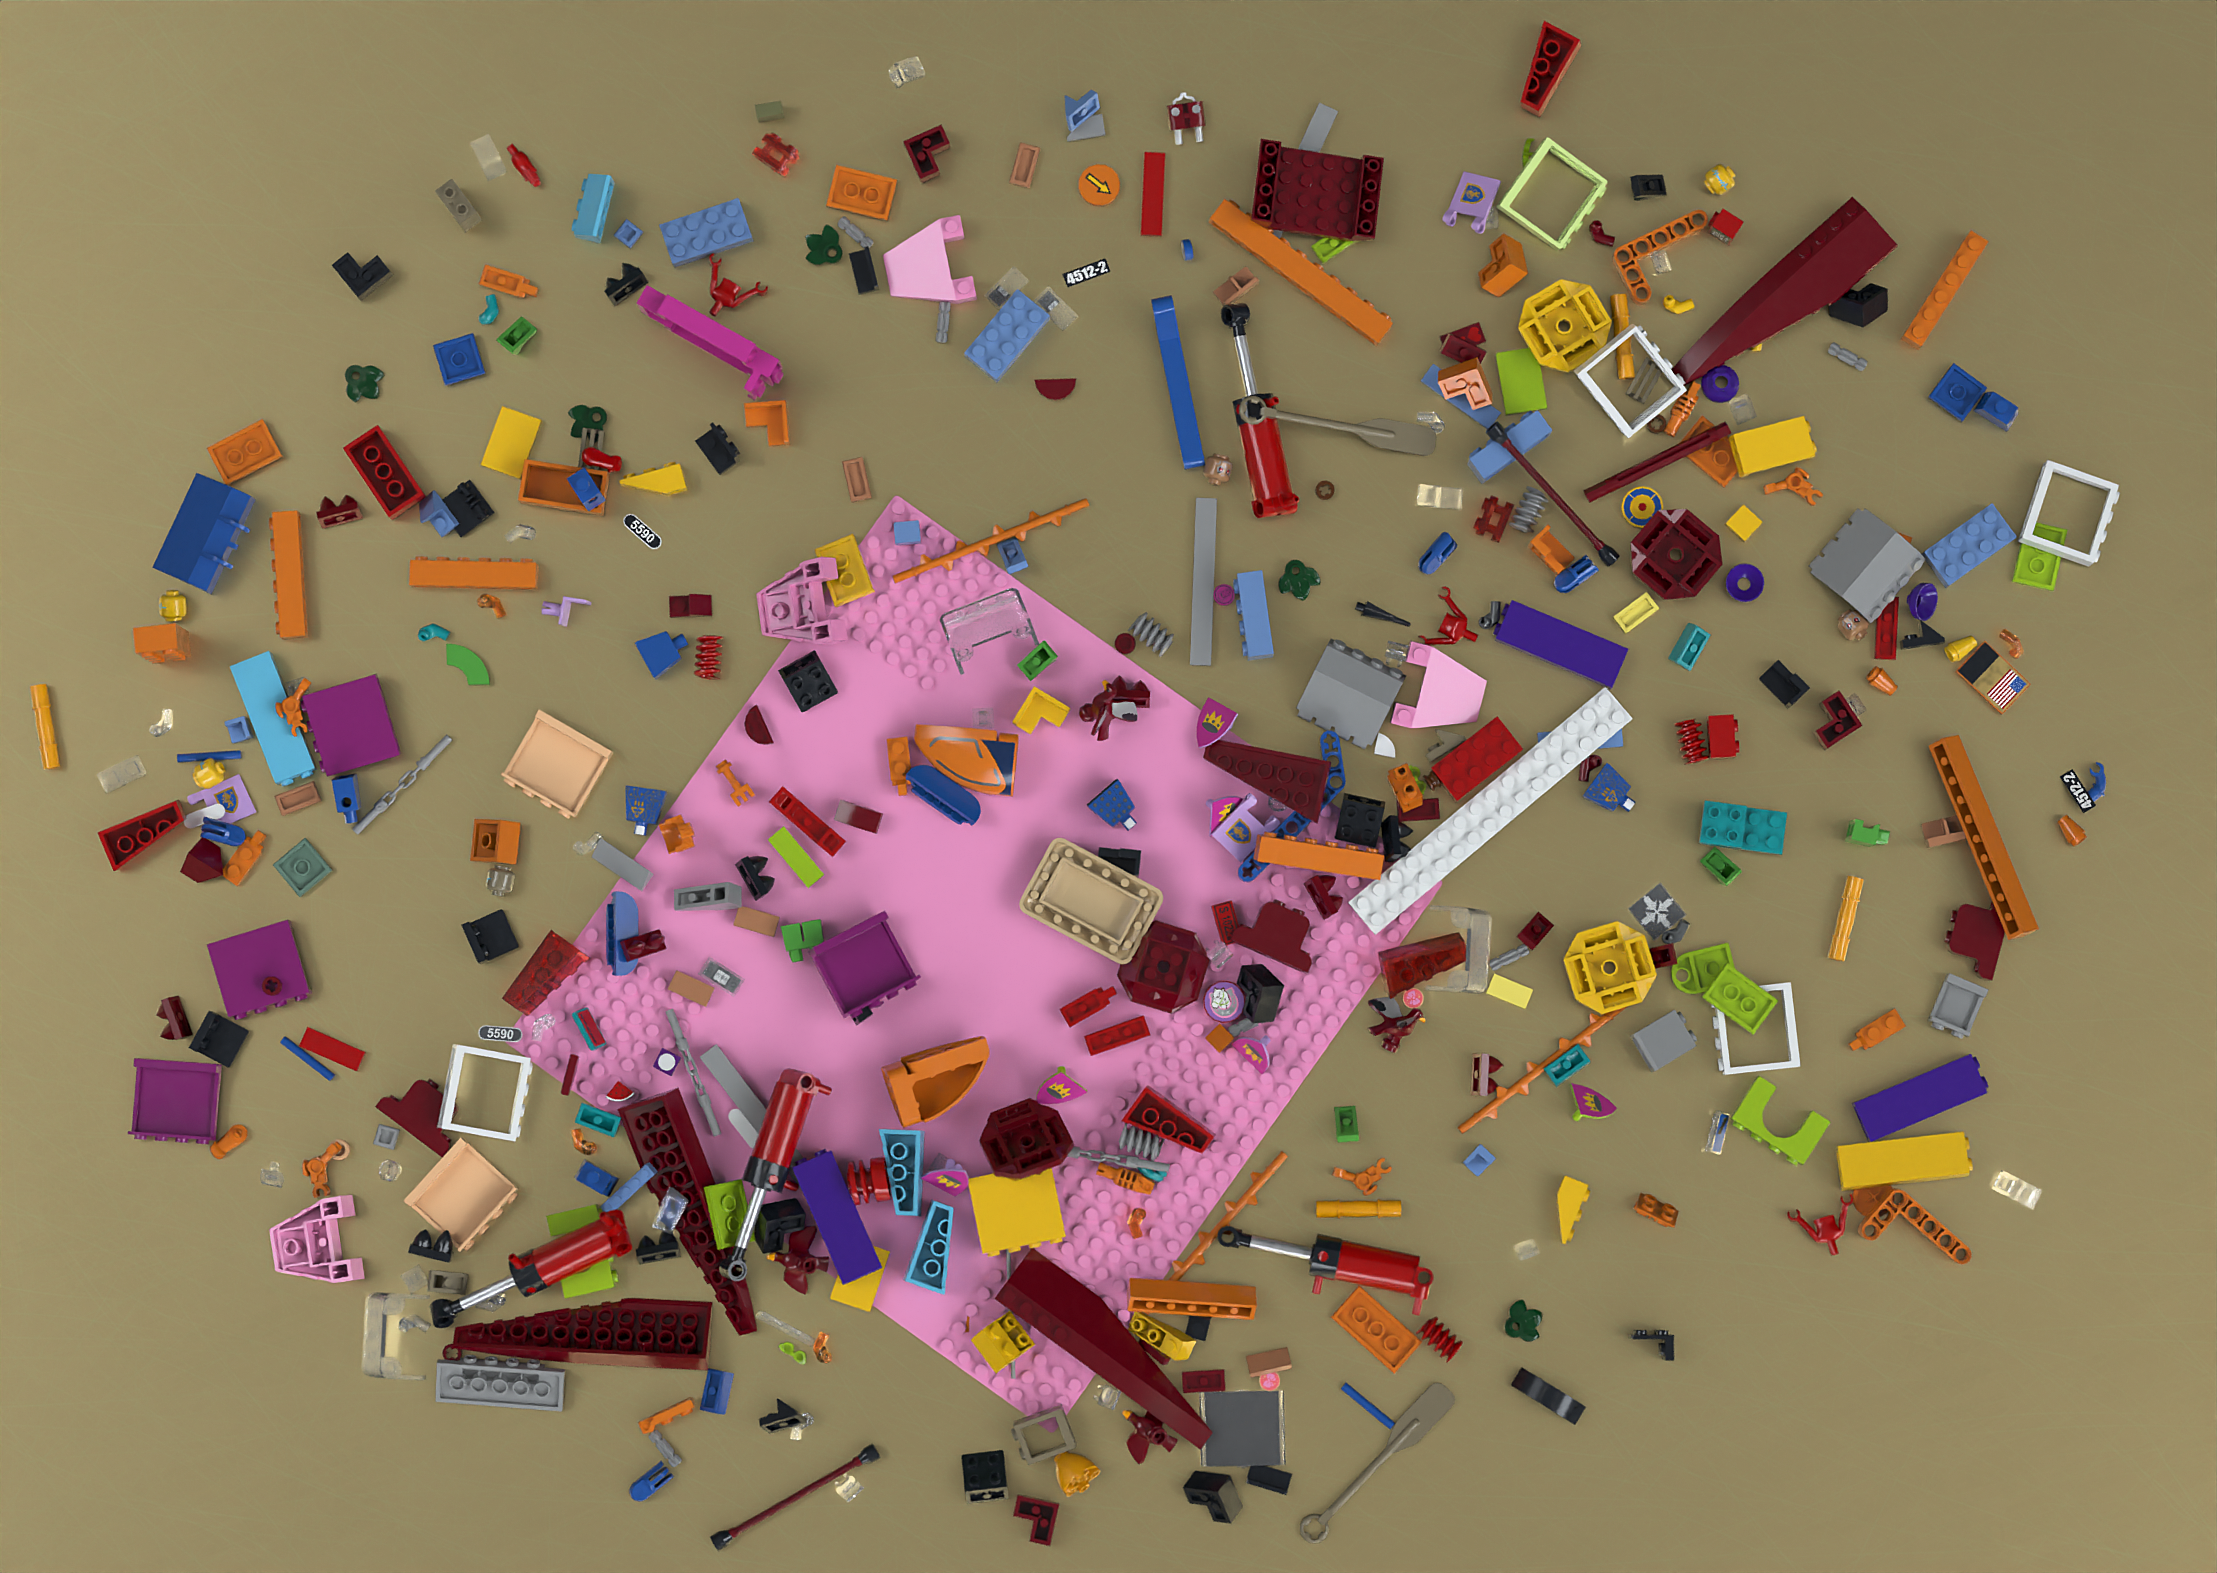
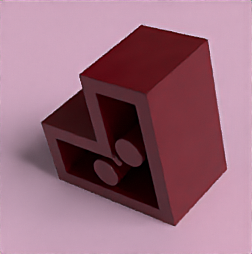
(921, 151)
(1842, 720)
(1042, 1513)

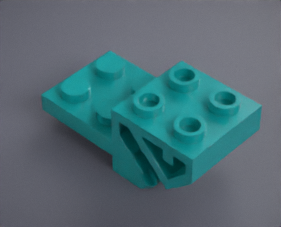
(1742, 827)

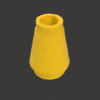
(1958, 649)

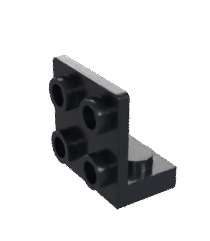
(717, 450)
(808, 681)
(1360, 820)
(490, 936)
(219, 1039)
(1665, 1349)
(985, 1477)

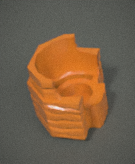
(677, 834)

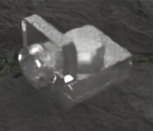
(906, 71)

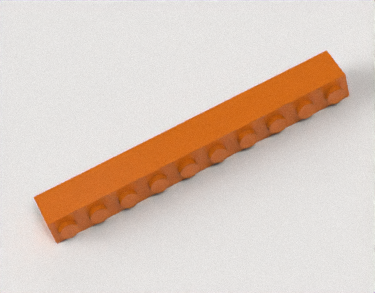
(1301, 272)
(1983, 837)

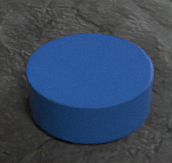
(1187, 249)

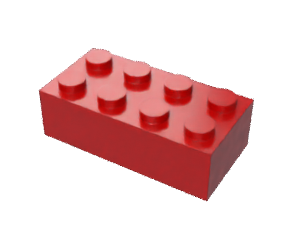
(384, 472)
(1476, 759)

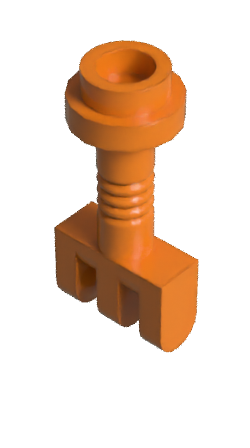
(739, 790)

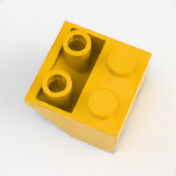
(1002, 1341)

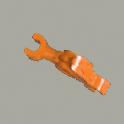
(1797, 484)
(291, 706)
(317, 1169)
(1363, 1179)

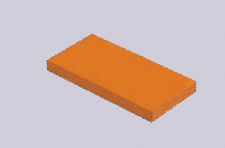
(1376, 1329)

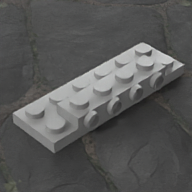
(500, 1383)

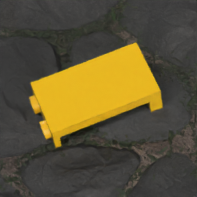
(1772, 446)

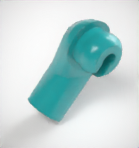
(491, 311)
(431, 631)
(1154, 1175)

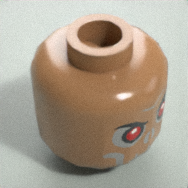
(1217, 469)
(1853, 625)

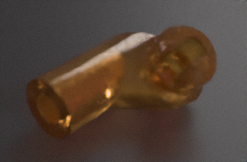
(493, 602)
(2015, 643)
(581, 1145)
(1134, 1222)
(820, 1350)

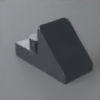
(1647, 186)
(1927, 638)
(1198, 1327)
(784, 1419)

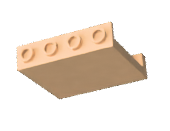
(557, 765)
(462, 1194)

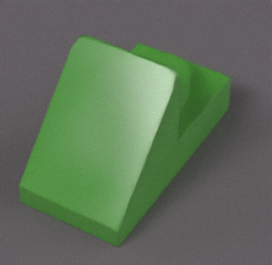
(517, 335)
(1037, 660)
(1720, 866)
(1346, 1124)

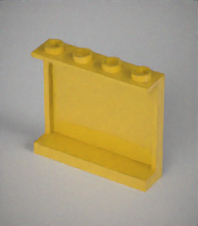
(1016, 1212)

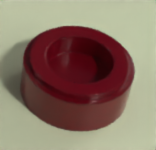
(1125, 643)

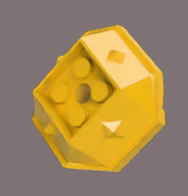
(1566, 303)
(1632, 963)

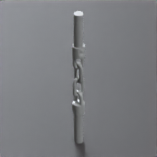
(381, 805)
(704, 1099)
(1132, 1161)

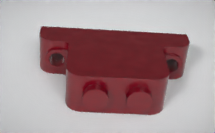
(1277, 935)
(1977, 936)
(420, 1114)

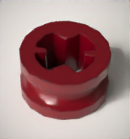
(269, 991)
(451, 1358)

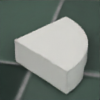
(1384, 746)

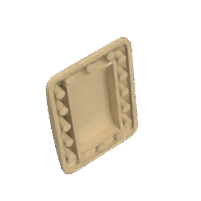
(1091, 901)

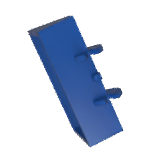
(204, 533)

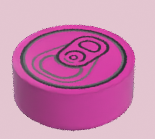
(1223, 594)

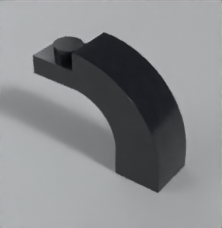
(1548, 1396)

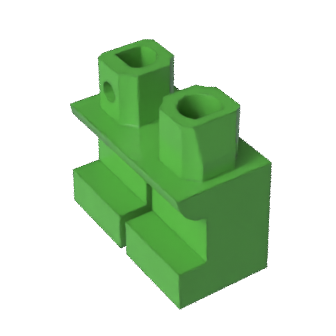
(1866, 836)
(794, 940)

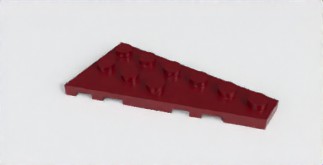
(1285, 777)

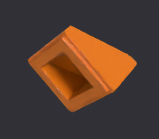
(1219, 1038)

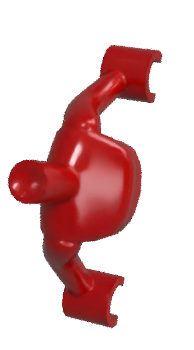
(727, 291)
(1452, 626)
(1826, 1227)

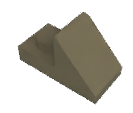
(1449, 742)
(447, 1282)

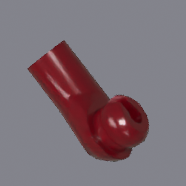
(1598, 234)
(1587, 765)

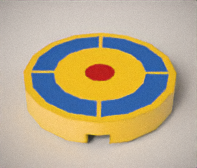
(1640, 506)

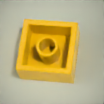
(1743, 523)

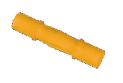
(1620, 317)
(44, 726)
(1845, 918)
(1358, 1208)

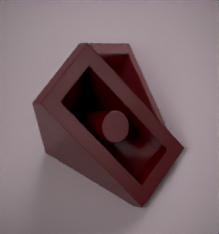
(203, 861)

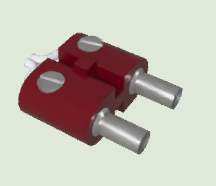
(1186, 116)

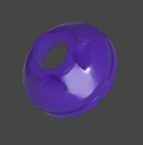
(1716, 394)
(1753, 575)
(1923, 601)

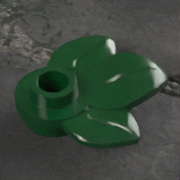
(822, 244)
(365, 384)
(584, 419)
(1299, 582)
(1525, 1319)

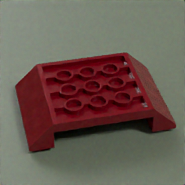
(1316, 192)

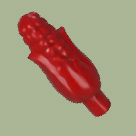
(524, 165)

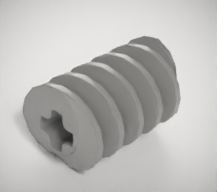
(1529, 510)
(1152, 634)
(1140, 1142)

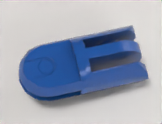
(1437, 553)
(1575, 575)
(222, 832)
(645, 1487)

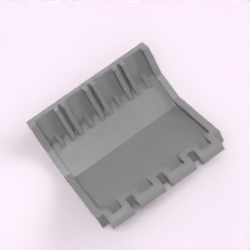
(1867, 563)
(1350, 693)

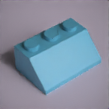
(593, 207)

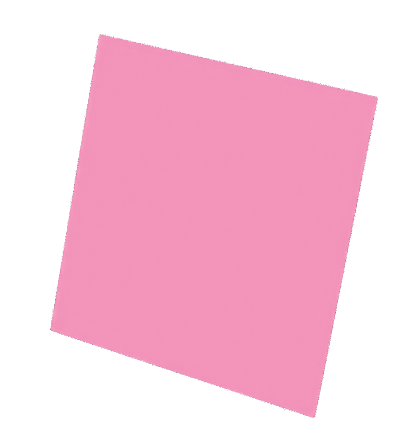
(979, 957)

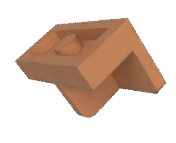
(1236, 287)
(1942, 831)

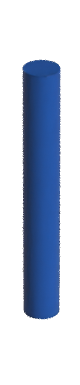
(222, 755)
(307, 1058)
(1367, 1405)

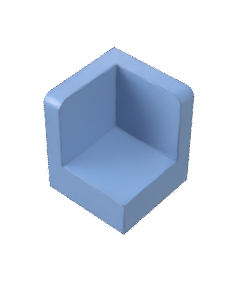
(907, 533)
(239, 729)
(1479, 1160)

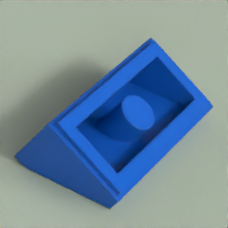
(716, 1391)

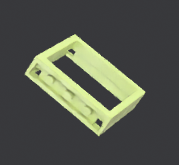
(1585, 208)

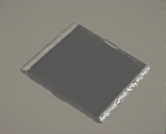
(1245, 1428)

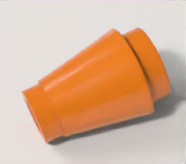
(1880, 679)
(2072, 831)

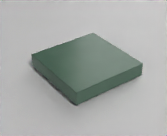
(302, 867)

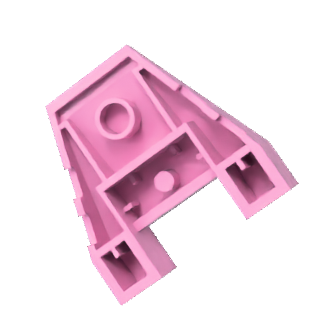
(921, 266)
(796, 605)
(1446, 694)
(311, 1243)

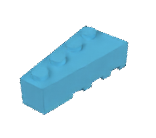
(905, 1167)
(930, 1255)

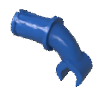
(2100, 785)

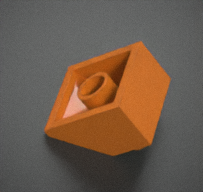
(495, 841)

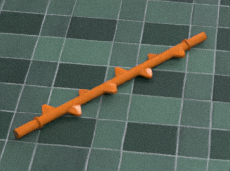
(983, 545)
(1535, 1070)
(1232, 1210)

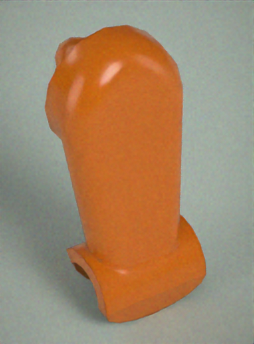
(231, 1139)

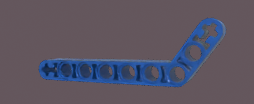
(1177, 382)
(1297, 818)

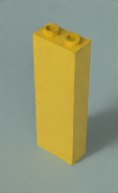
(1903, 1161)

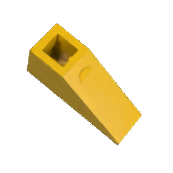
(661, 481)
(1569, 1199)
(1162, 1336)

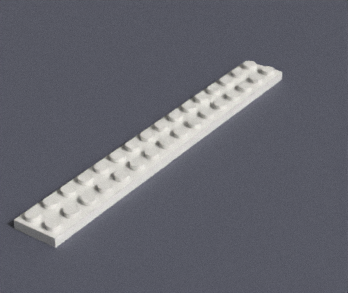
(1490, 810)

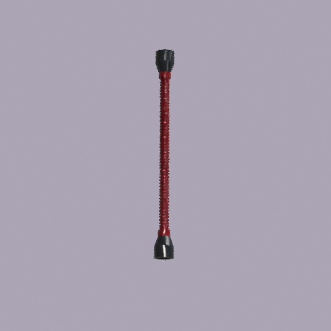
(1605, 552)
(866, 1456)

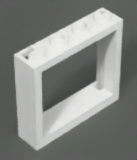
(1665, 366)
(2036, 502)
(1791, 1036)
(452, 1084)

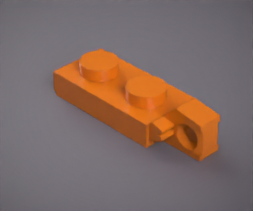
(506, 282)
(899, 763)
(244, 858)
(1878, 1030)
(665, 1416)

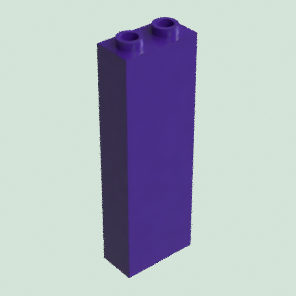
(1560, 644)
(1920, 1097)
(836, 1216)

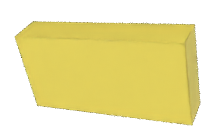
(1635, 613)
(1509, 991)

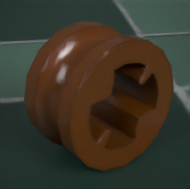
(1661, 427)
(1327, 496)
(1432, 781)

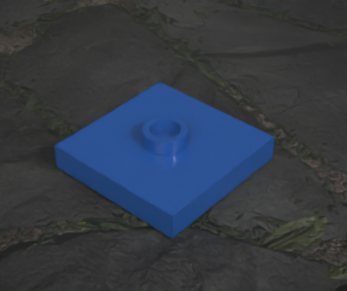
(459, 359)
(1957, 392)

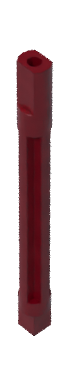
(1657, 461)

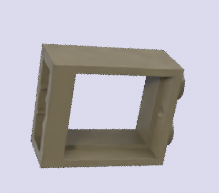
(458, 205)
(1057, 1412)

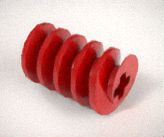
(708, 657)
(1691, 741)
(1440, 1338)

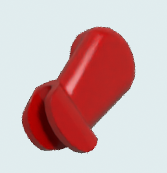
(595, 457)

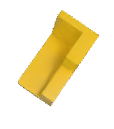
(1039, 705)

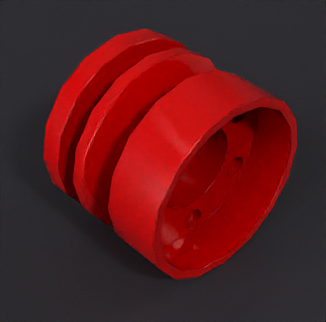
(869, 1180)

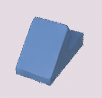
(1080, 110)
(435, 511)
(1012, 555)

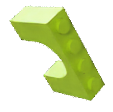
(1749, 1117)
(598, 1276)

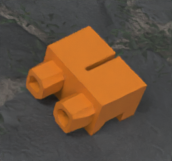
(1405, 787)

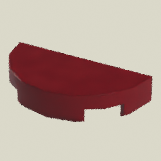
(1055, 388)
(756, 727)
(570, 1074)
(1162, 1358)

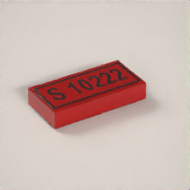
(1225, 920)

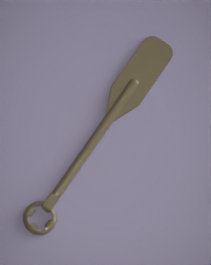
(1377, 432)
(1406, 1432)

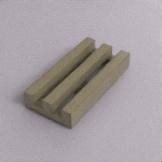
(1636, 396)
(591, 444)

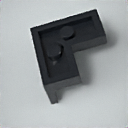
(365, 279)
(1861, 306)
(1784, 684)
(1122, 858)
(1262, 993)
(775, 1221)
(1215, 1492)

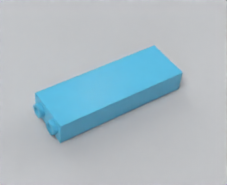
(260, 690)

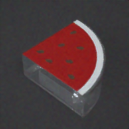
(620, 1093)

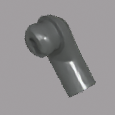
(1492, 617)
(1676, 934)

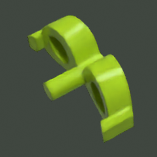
(1525, 157)
(1416, 774)
(788, 1348)

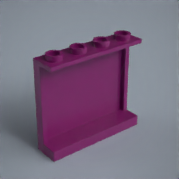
(350, 725)
(248, 959)
(863, 966)
(176, 1100)

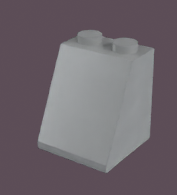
(1664, 1040)

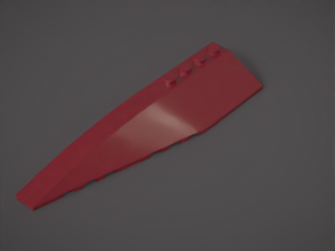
(1797, 286)
(667, 1139)
(612, 1334)
(1097, 1338)

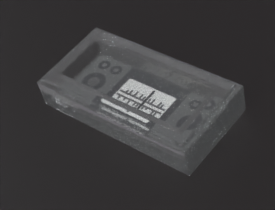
(1005, 287)
(1058, 310)
(721, 976)

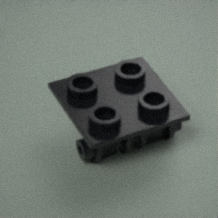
(467, 507)

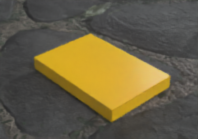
(511, 442)
(853, 576)
(861, 1291)

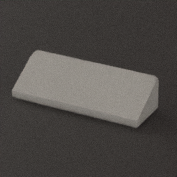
(622, 864)

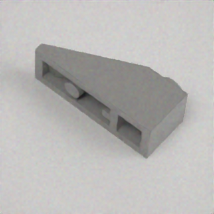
(708, 897)

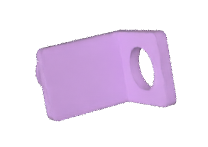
(562, 610)

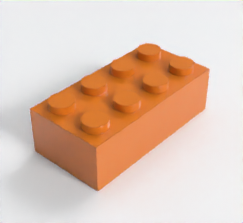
(547, 486)
(162, 643)

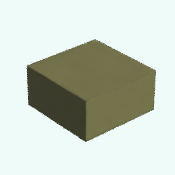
(769, 111)

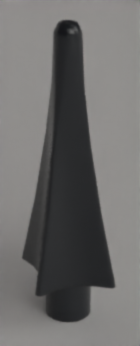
(1370, 610)

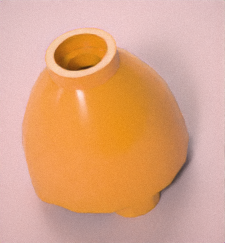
(1074, 1472)

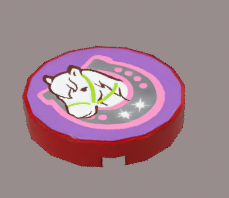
(1224, 1001)

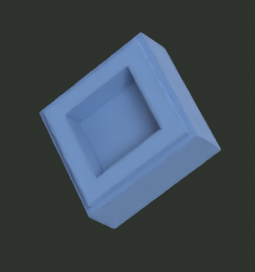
(628, 233)

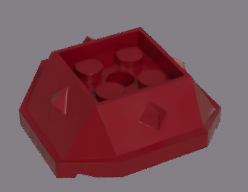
(1681, 532)
(1180, 983)
(1025, 1140)

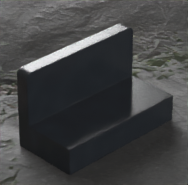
(864, 271)
(1269, 1478)

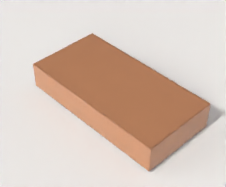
(1024, 165)
(856, 479)
(298, 798)
(756, 921)
(691, 988)
(1268, 1362)

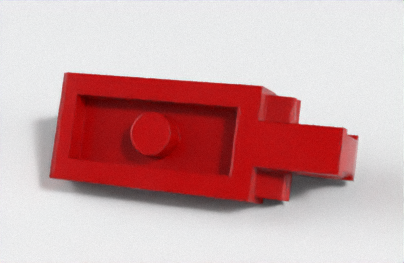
(1087, 1005)

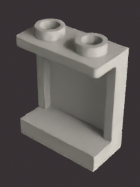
(1957, 1005)

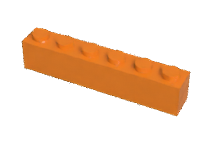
(1944, 290)
(289, 574)
(473, 574)
(1317, 856)
(1191, 1298)

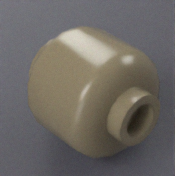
(500, 880)

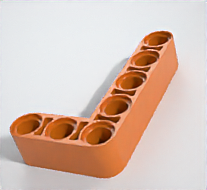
(1651, 244)
(1918, 1222)

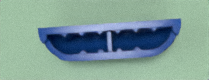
(944, 794)
(620, 926)

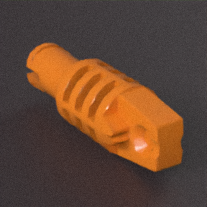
(1682, 409)
(1126, 1178)

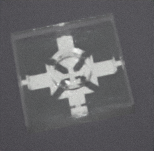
(1657, 911)

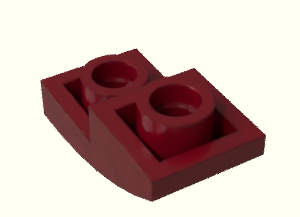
(858, 816)

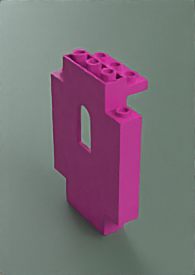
(713, 339)

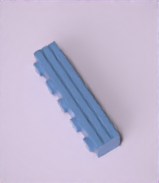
(629, 1188)

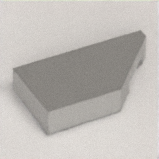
(1089, 128)

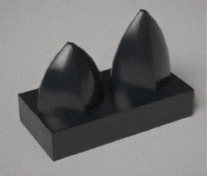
(631, 281)
(1391, 833)
(749, 870)
(442, 1248)
(649, 1252)

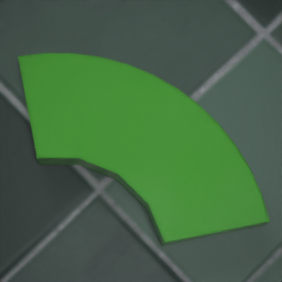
(468, 663)

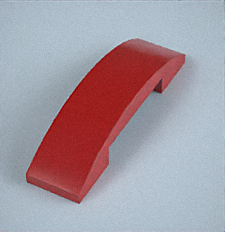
(807, 821)

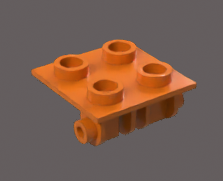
(1664, 1213)

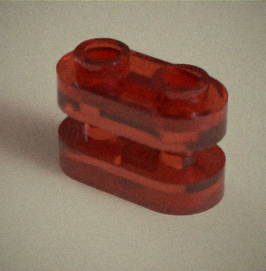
(788, 154)
(1490, 506)

